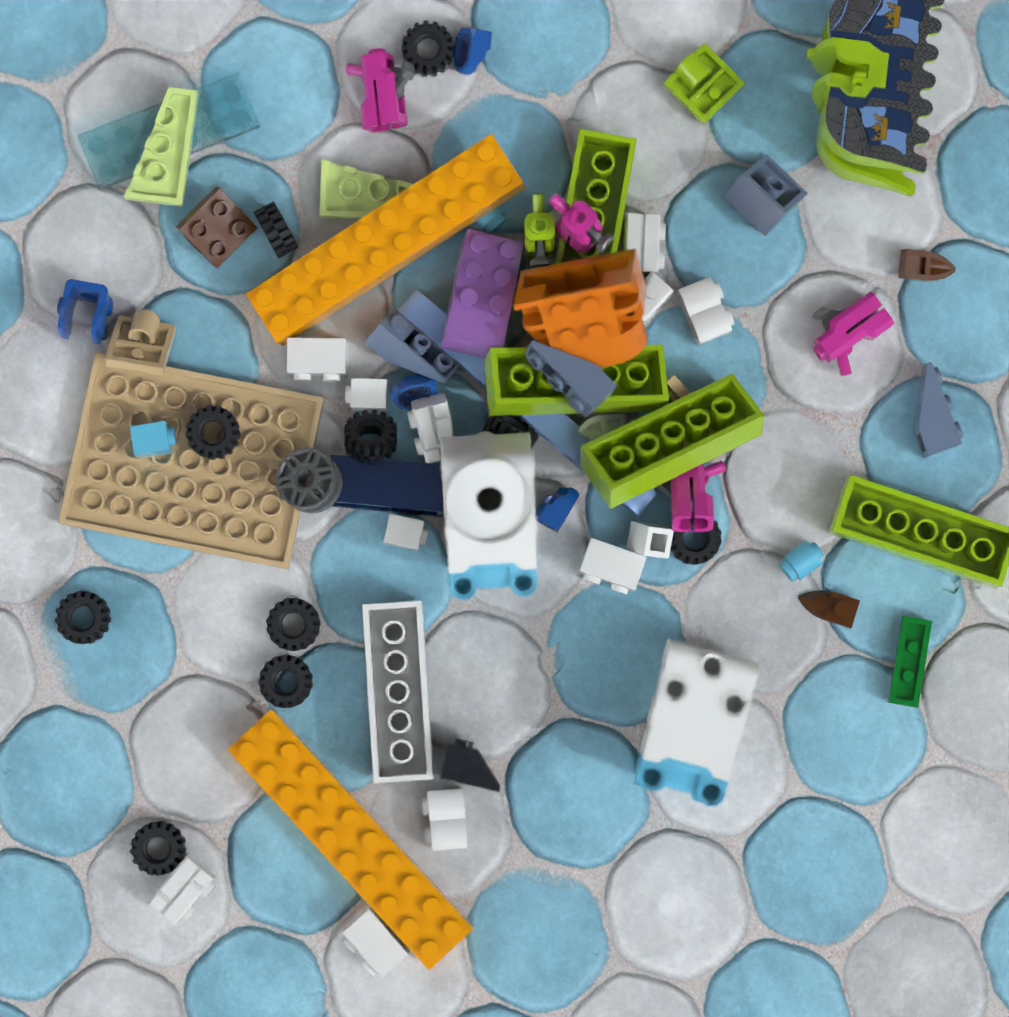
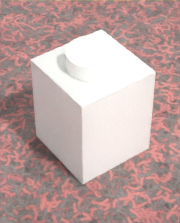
(367, 394)
(405, 532)
(649, 539)

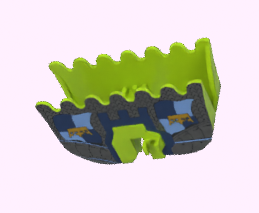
(872, 89)

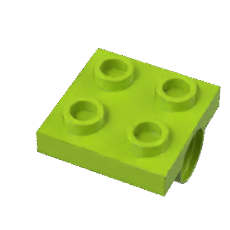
(703, 83)

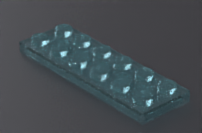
(118, 146)

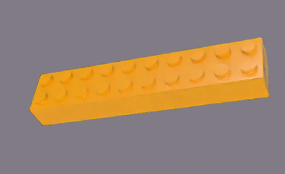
(386, 240)
(351, 839)

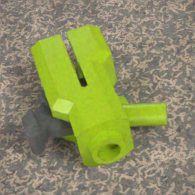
(539, 234)

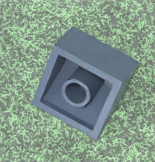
(765, 195)

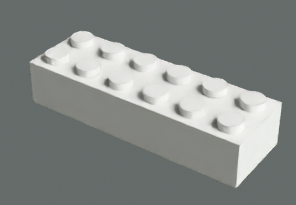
(398, 692)

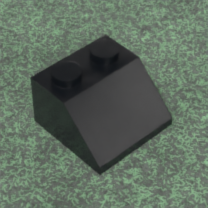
(468, 766)

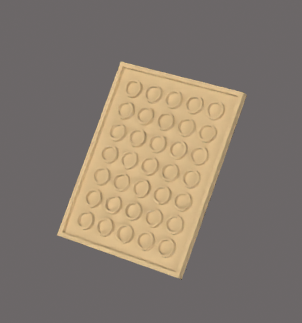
(180, 497)

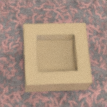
(676, 389)

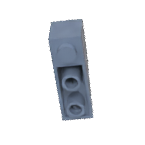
(409, 348)
(576, 378)
(933, 420)

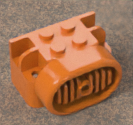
(587, 307)

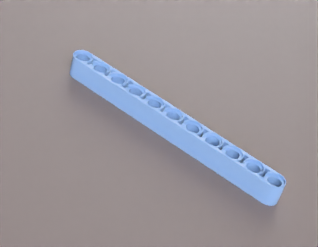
(554, 428)

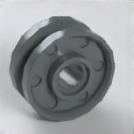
(294, 472)

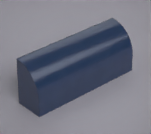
(390, 486)

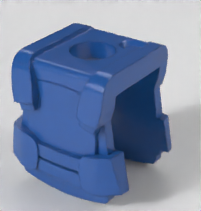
(89, 292)

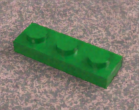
(909, 661)

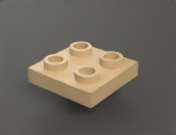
(140, 343)

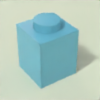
(152, 439)

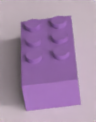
(481, 294)

